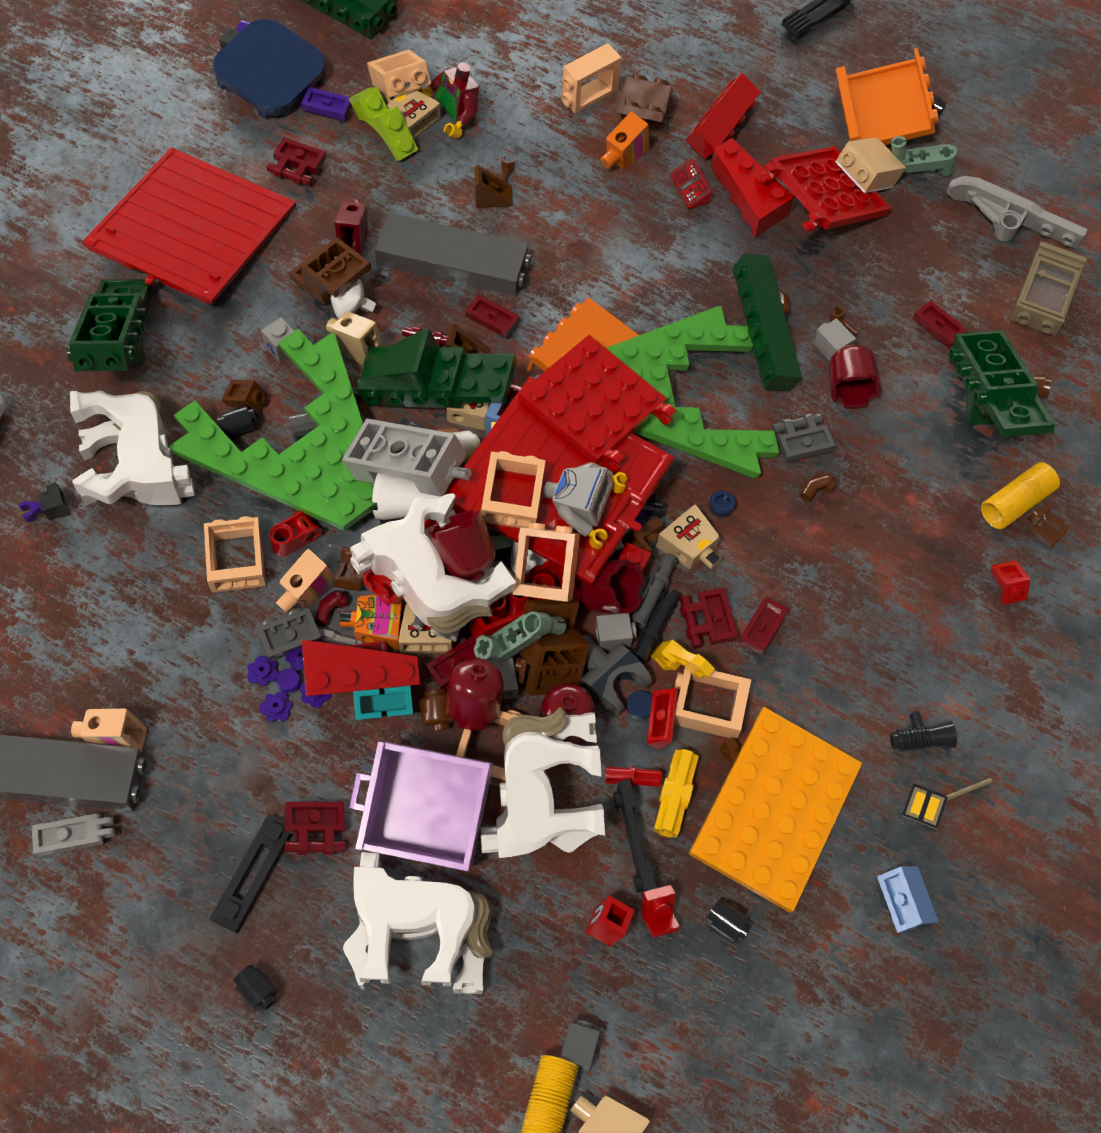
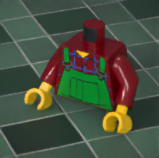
(457, 95)

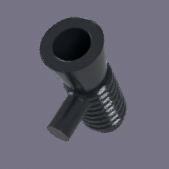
(921, 737)

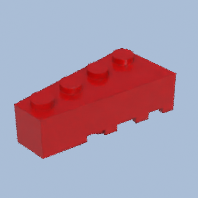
(759, 202)
(512, 606)
(350, 669)

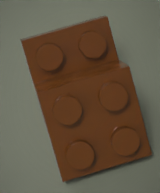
(645, 98)
(330, 270)
(555, 657)

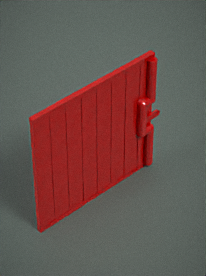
(189, 225)
(526, 434)

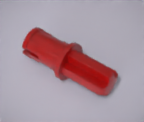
(637, 776)

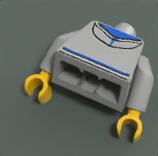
(582, 497)

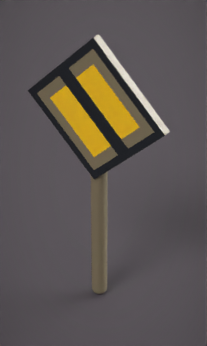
(927, 806)

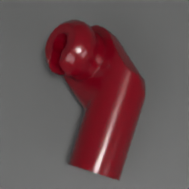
(325, 606)

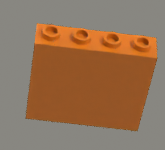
(888, 101)
(584, 320)

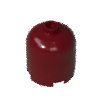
(854, 376)
(464, 545)
(614, 589)
(474, 694)
(572, 700)

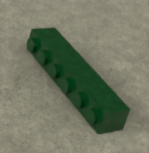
(766, 323)

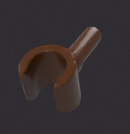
(507, 167)
(839, 311)

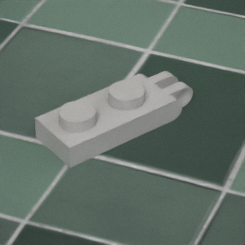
(70, 834)

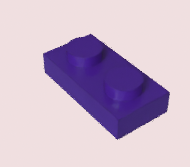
(326, 104)

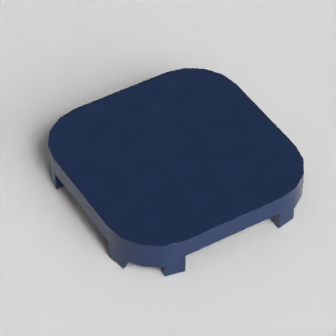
(269, 67)

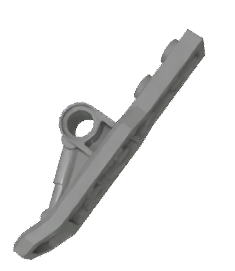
(1014, 211)

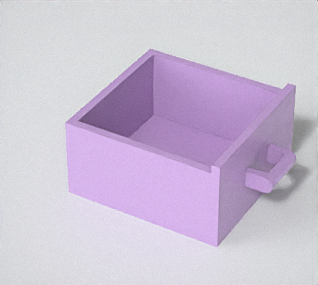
(423, 805)

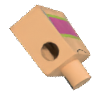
(305, 582)
(110, 727)

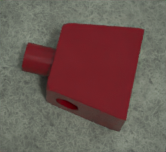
(352, 218)

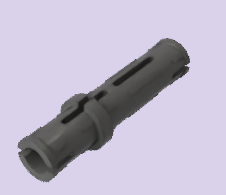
(657, 582)

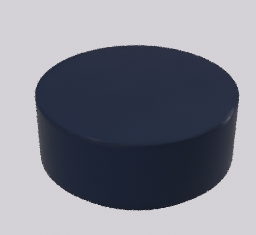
(722, 503)
(639, 705)

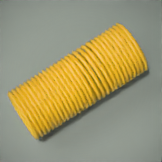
(1020, 495)
(556, 1085)

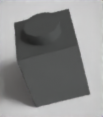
(580, 1044)

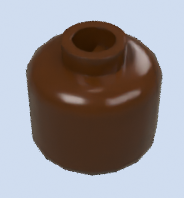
(433, 710)

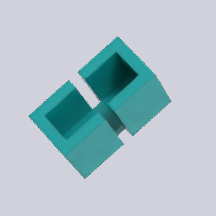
(394, 702)

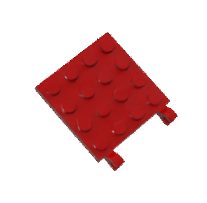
(825, 189)
(594, 401)

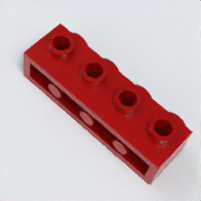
(723, 116)

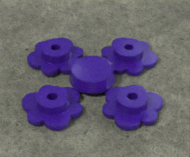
(286, 681)

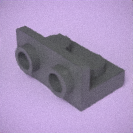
(286, 633)

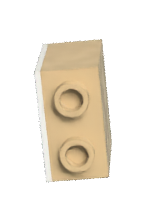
(870, 164)

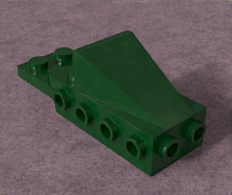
(362, 16)
(111, 327)
(426, 375)
(998, 385)

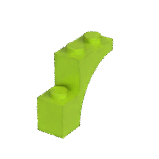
(386, 121)

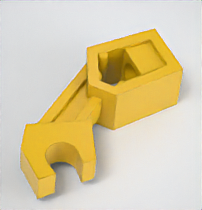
(677, 656)

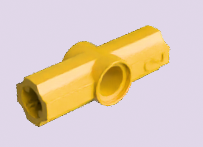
(676, 793)

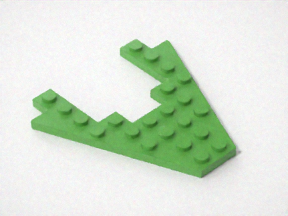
(665, 350)
(309, 471)

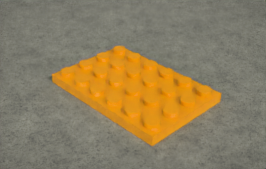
(776, 809)

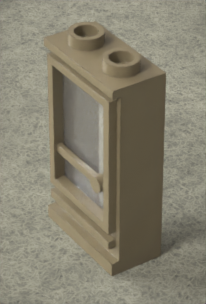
(1048, 289)

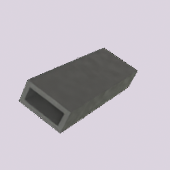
(452, 254)
(70, 773)

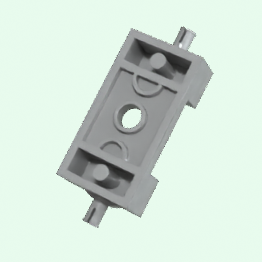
(428, 457)

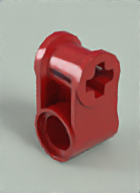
(298, 531)

